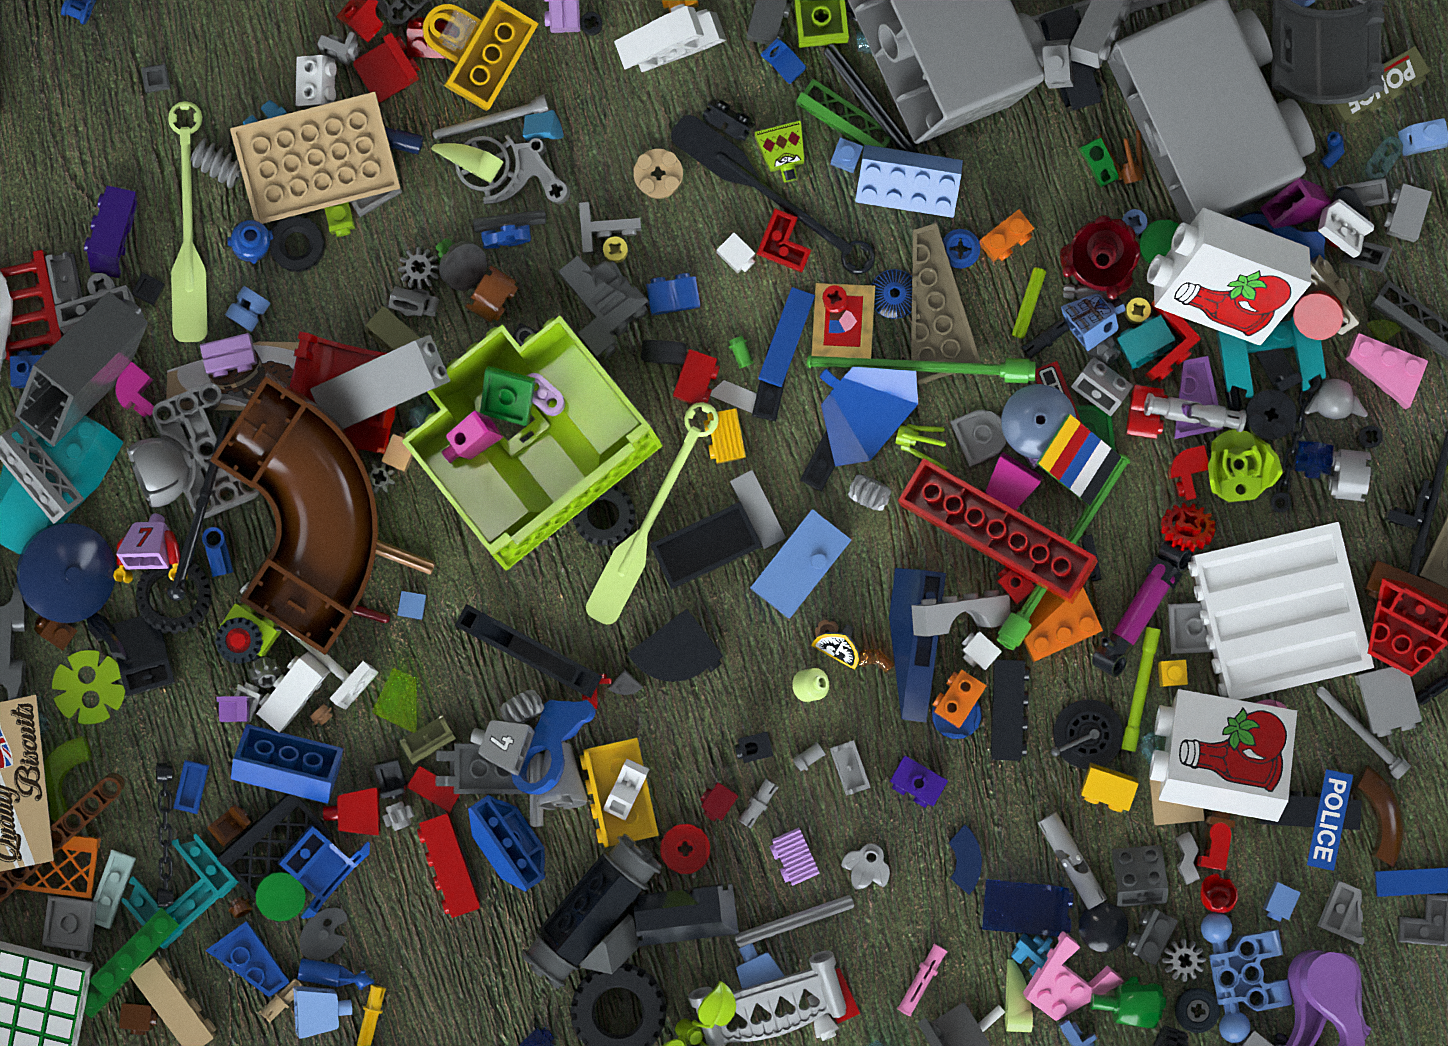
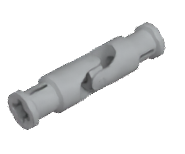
(1208, 415)

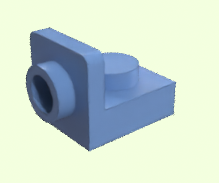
(1073, 1032)

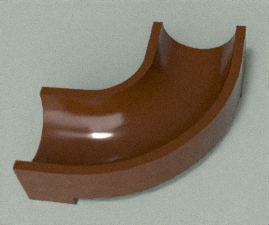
(320, 510)

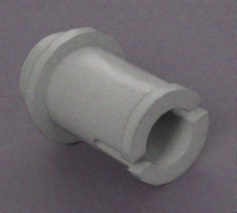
(808, 756)

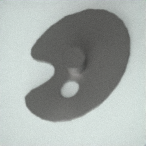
(320, 940)

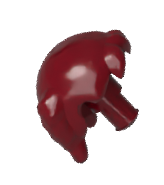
(1102, 255)

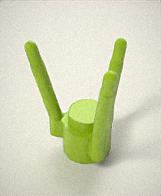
(908, 436)

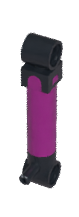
(1163, 574)

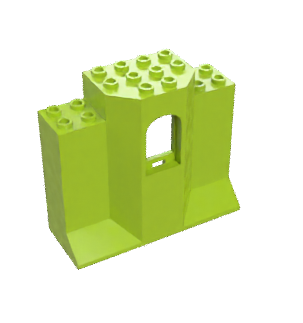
(528, 490)

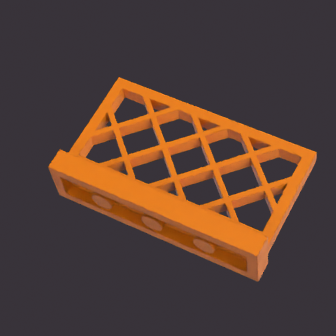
(77, 843)

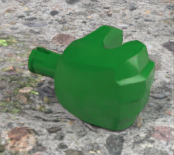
(1133, 1003)

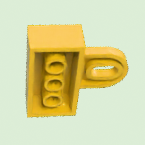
(488, 53)

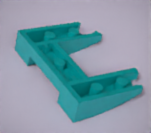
(1285, 335)
(214, 884)

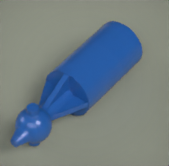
(331, 974)

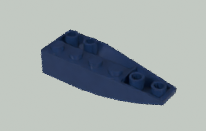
(912, 653)

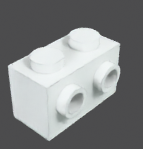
(315, 81)

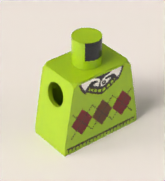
(782, 148)

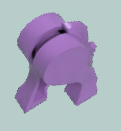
(1322, 989)

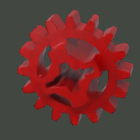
(1188, 527)

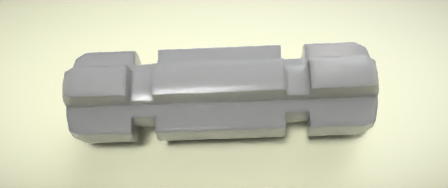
(1080, 292)

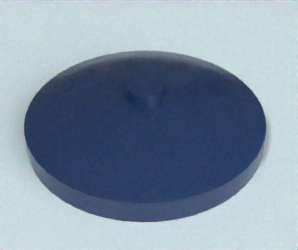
(66, 572)

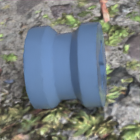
(1137, 215)

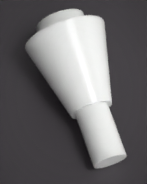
(823, 1026)

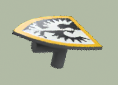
(839, 646)

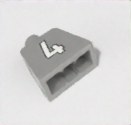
(504, 744)

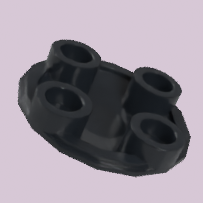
(1103, 927)

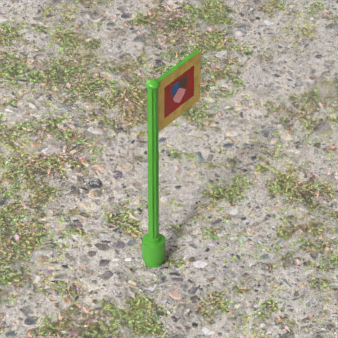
(846, 342)

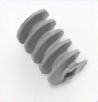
(216, 163)

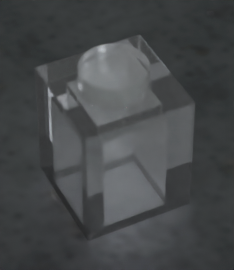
(457, 30)

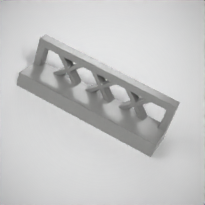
(32, 475)

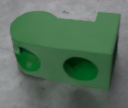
(1099, 162)

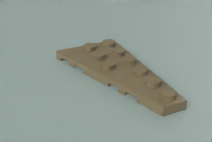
(938, 316)

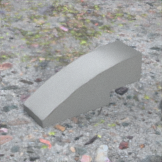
(758, 509)

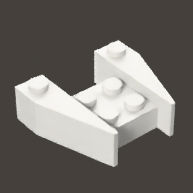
(670, 38)

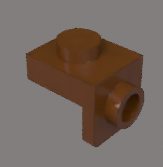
(55, 632)
(229, 825)

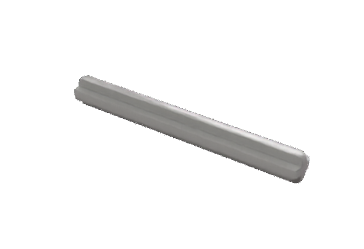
(794, 920)

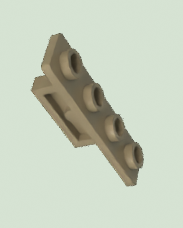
(1326, 280)

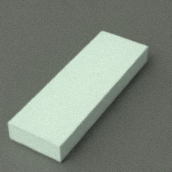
(112, 887)

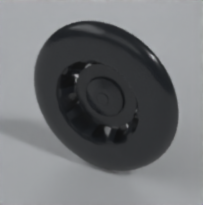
(1090, 708)

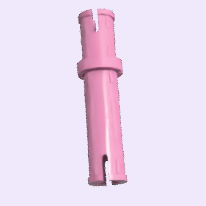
(937, 954)

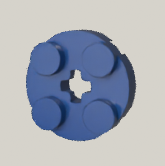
(508, 236)

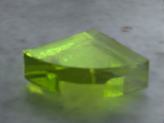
(1383, 329)

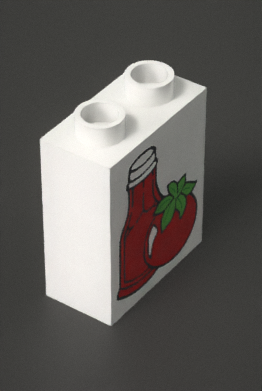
(1230, 276)
(1225, 754)

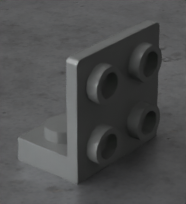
(1140, 876)
(1152, 935)
(954, 1029)

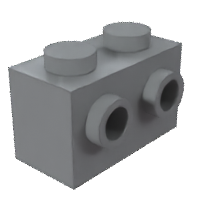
(1407, 212)
(1102, 386)

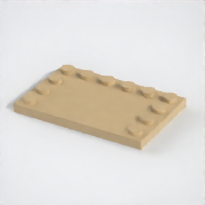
(315, 158)

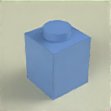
(846, 155)
(1281, 901)

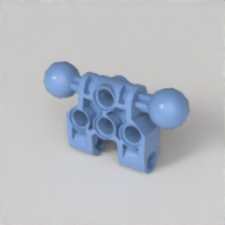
(1273, 994)

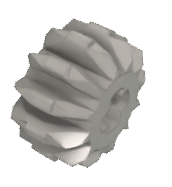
(416, 276)
(869, 492)
(522, 707)
(1175, 963)

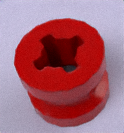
(835, 304)

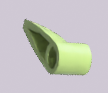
(471, 159)
(1017, 1008)

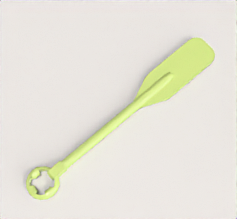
(188, 271)
(630, 556)

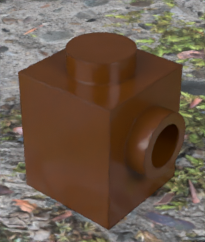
(137, 1017)

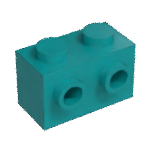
(1146, 341)

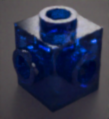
(1314, 459)

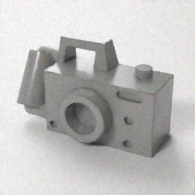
(413, 302)

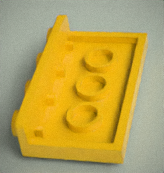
(603, 768)

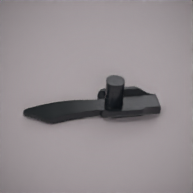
(101, 628)

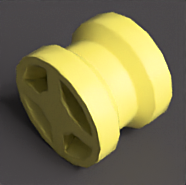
(609, 247)
(1133, 313)

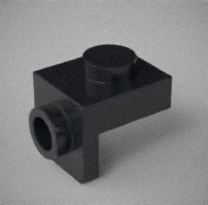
(391, 778)

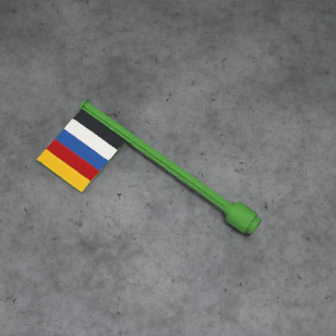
(1088, 471)

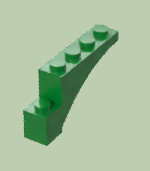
(128, 961)

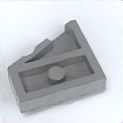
(1343, 912)

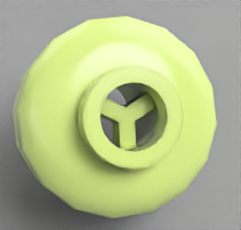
(810, 684)

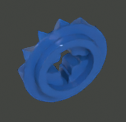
(969, 240)

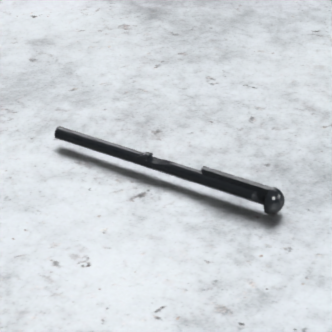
(176, 592)

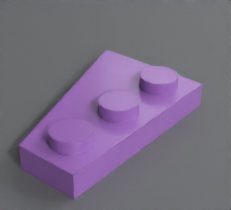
(1196, 386)

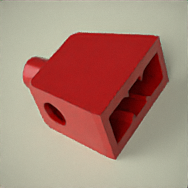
(356, 812)

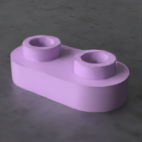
(545, 395)

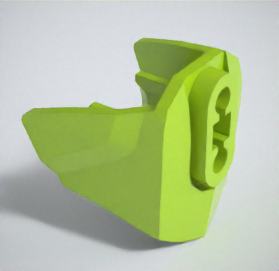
(1258, 468)

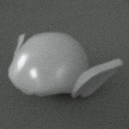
(1335, 400)

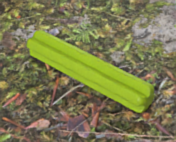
(1029, 302)

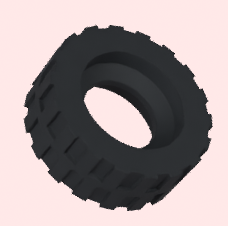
(315, 238)

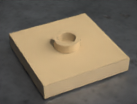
(1169, 812)

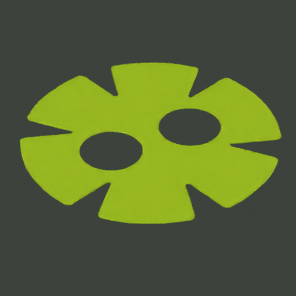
(72, 699)

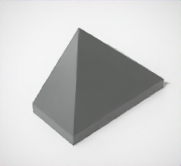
(1371, 257)

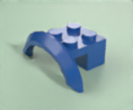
(319, 866)

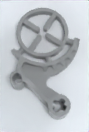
(528, 164)

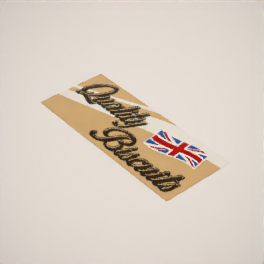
(23, 794)

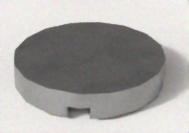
(463, 265)

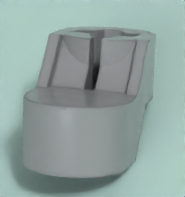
(1189, 851)

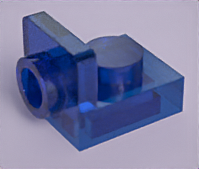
(539, 1038)

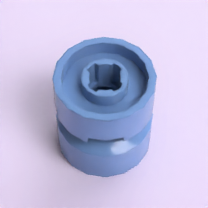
(244, 317)

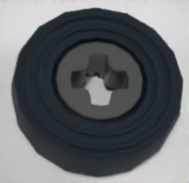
(1186, 1017)

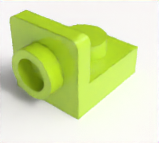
(340, 219)

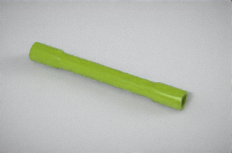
(1149, 649)

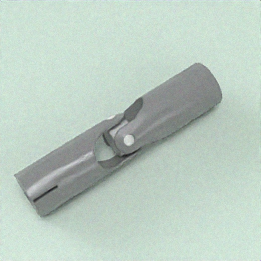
(1070, 856)

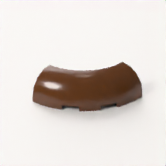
(1388, 815)

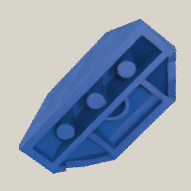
(507, 842)

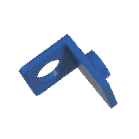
(784, 60)

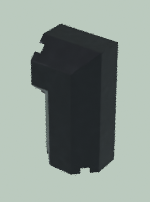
(685, 915)

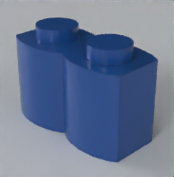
(673, 294)

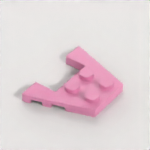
(1059, 989)

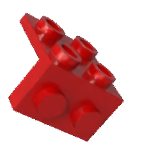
(387, 68)

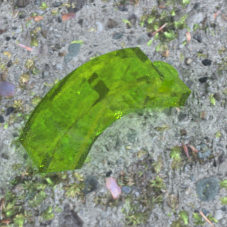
(57, 766)

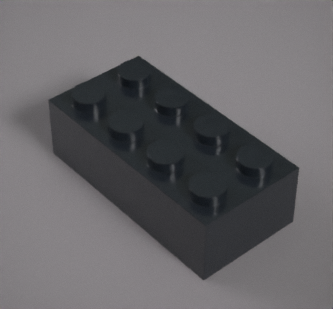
(1086, 91)
(706, 545)

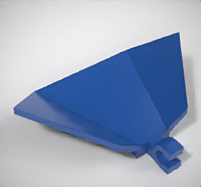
(866, 410)

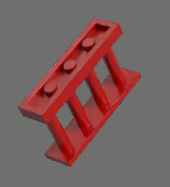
(48, 313)

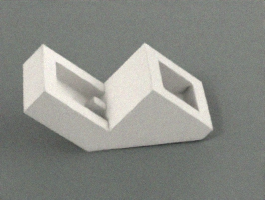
(626, 789)

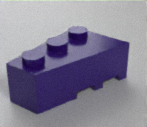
(110, 230)

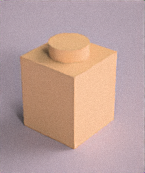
(397, 454)

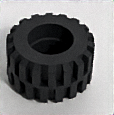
(618, 531)

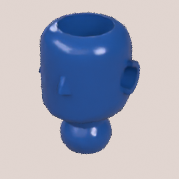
(250, 240)

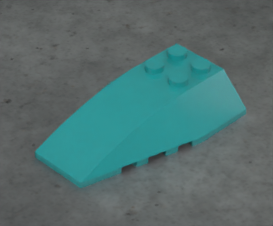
(80, 455)

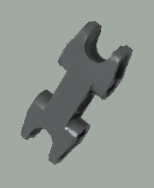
(12, 619)

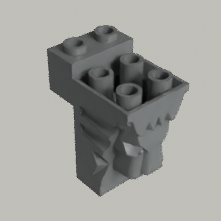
(609, 301)

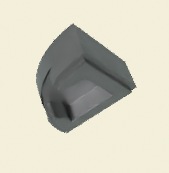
(625, 684)

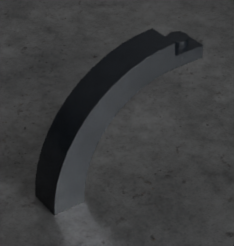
(528, 650)

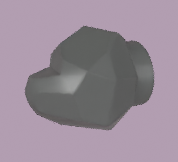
(1105, 351)

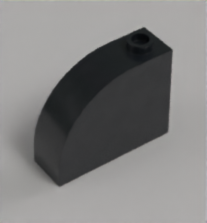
(677, 651)

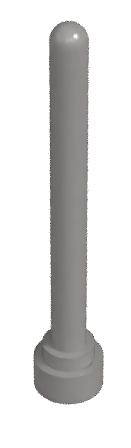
(536, 106)
(1396, 765)

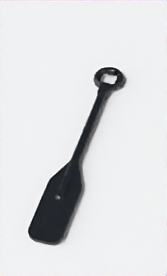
(733, 166)

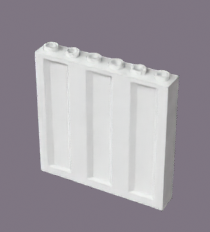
(1280, 612)

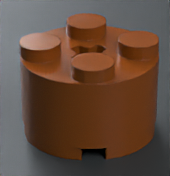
(491, 294)

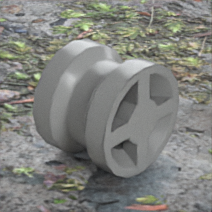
(94, 285)

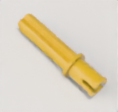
(372, 1011)

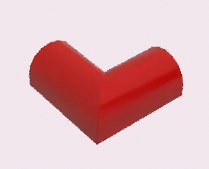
(776, 243)

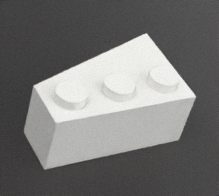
(292, 691)

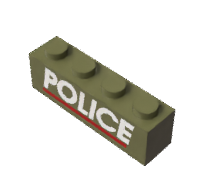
(1398, 74)

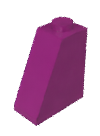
(1296, 204)

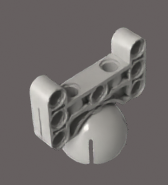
(165, 463)

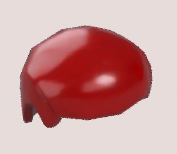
(1218, 894)

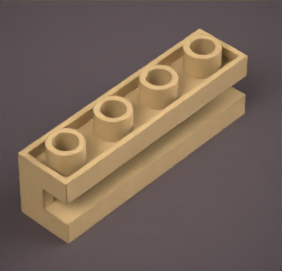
(172, 1003)

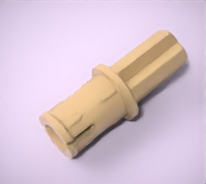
(280, 1001)

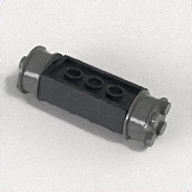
(590, 910)

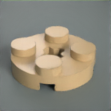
(669, 182)

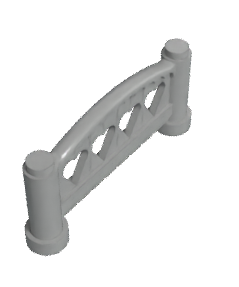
(819, 980)

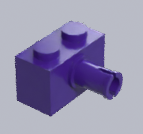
(918, 781)

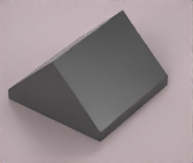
(614, 948)

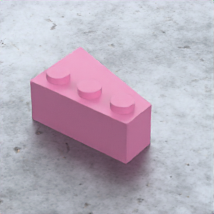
(1388, 367)

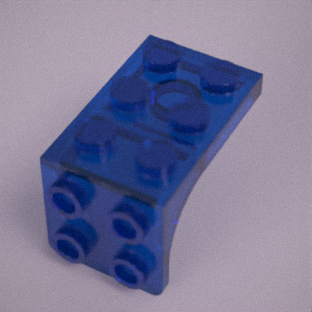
(1026, 908)

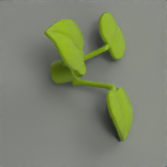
(715, 1008)

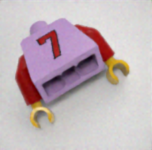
(147, 547)

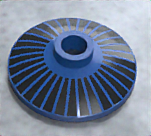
(886, 304)

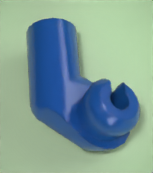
(1335, 149)

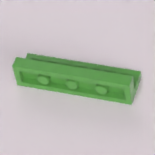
(838, 122)

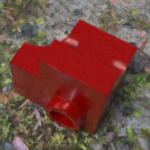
(361, 18)

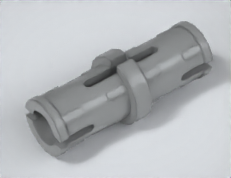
(758, 803)

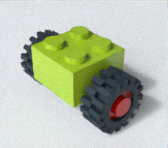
(245, 635)

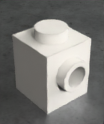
(979, 650)

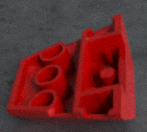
(1407, 627)

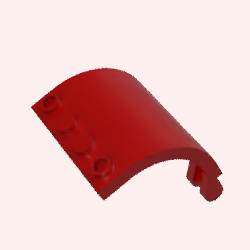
(323, 360)

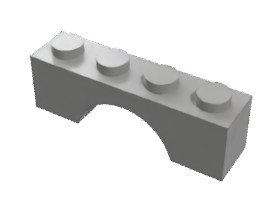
(936, 618)

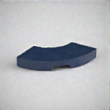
(967, 859)

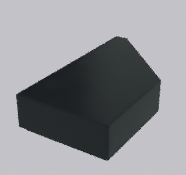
(1088, 545)

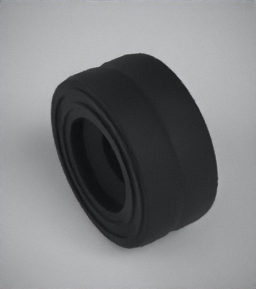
(663, 352)

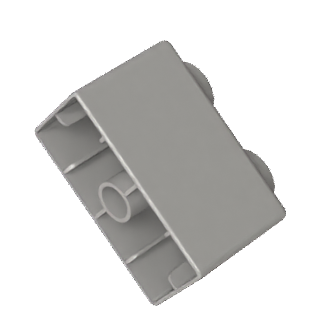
(951, 58)
(1209, 109)

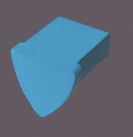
(542, 126)

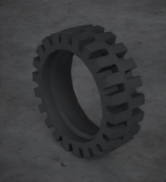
(179, 623)

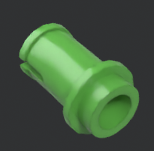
(741, 351)

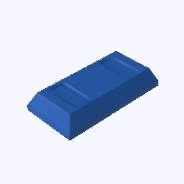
(191, 786)

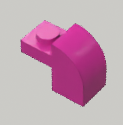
(129, 388)

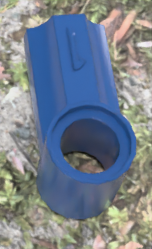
(218, 555)

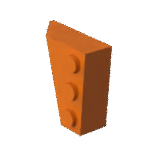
(1059, 624)

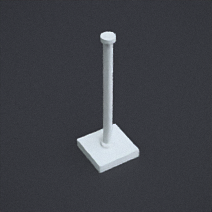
(352, 683)

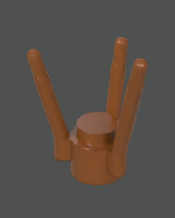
(1132, 170)

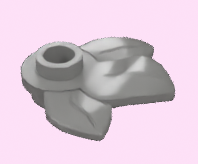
(864, 869)

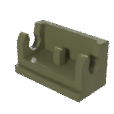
(389, 330)
(428, 739)

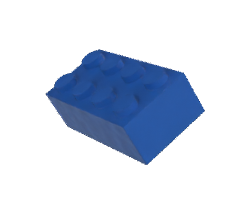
(286, 763)

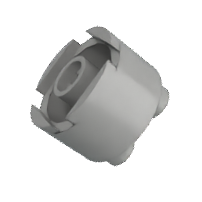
(1350, 475)

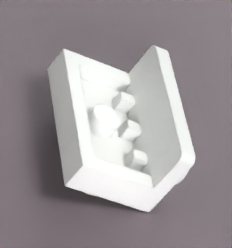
(1344, 227)

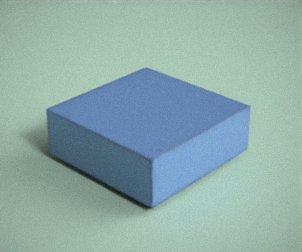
(411, 605)

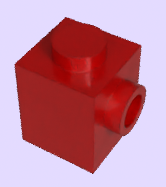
(1014, 585)

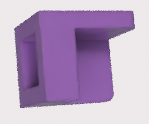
(234, 708)

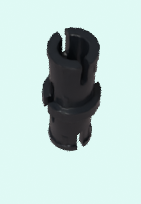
(1045, 338)

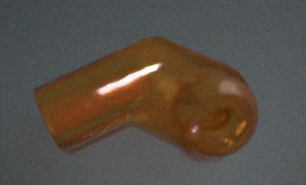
(875, 656)

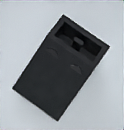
(148, 657)

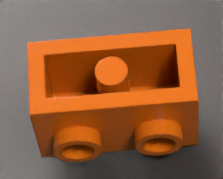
(1006, 235)
(959, 697)

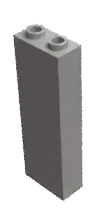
(382, 383)

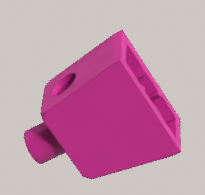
(471, 437)
(1012, 481)

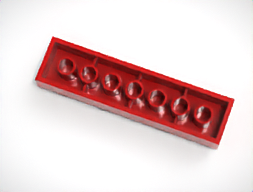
(998, 531)

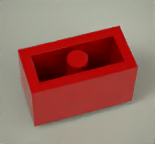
(696, 377)

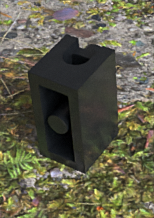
(760, 747)

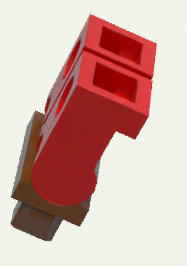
(1217, 841)

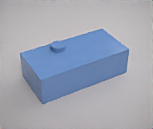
(800, 564)

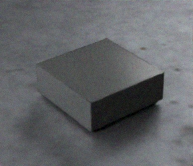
(155, 78)

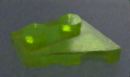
(399, 700)

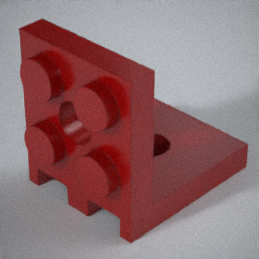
(1185, 335)

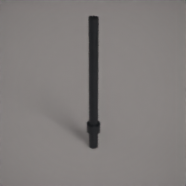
(1418, 549)

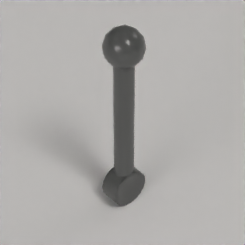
(1094, 734)

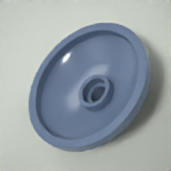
(1020, 415)

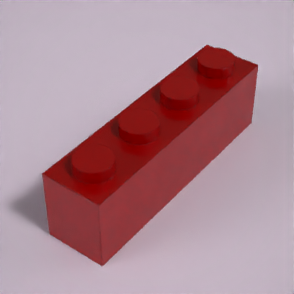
(450, 865)

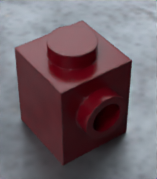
(717, 801)

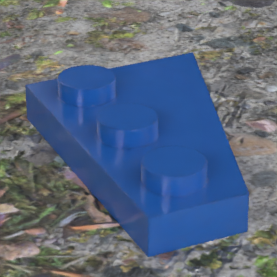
(250, 958)

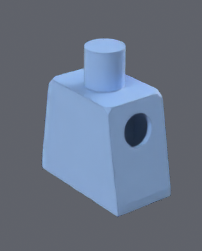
(1425, 137)
(317, 1010)

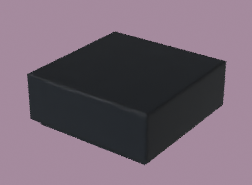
(148, 289)

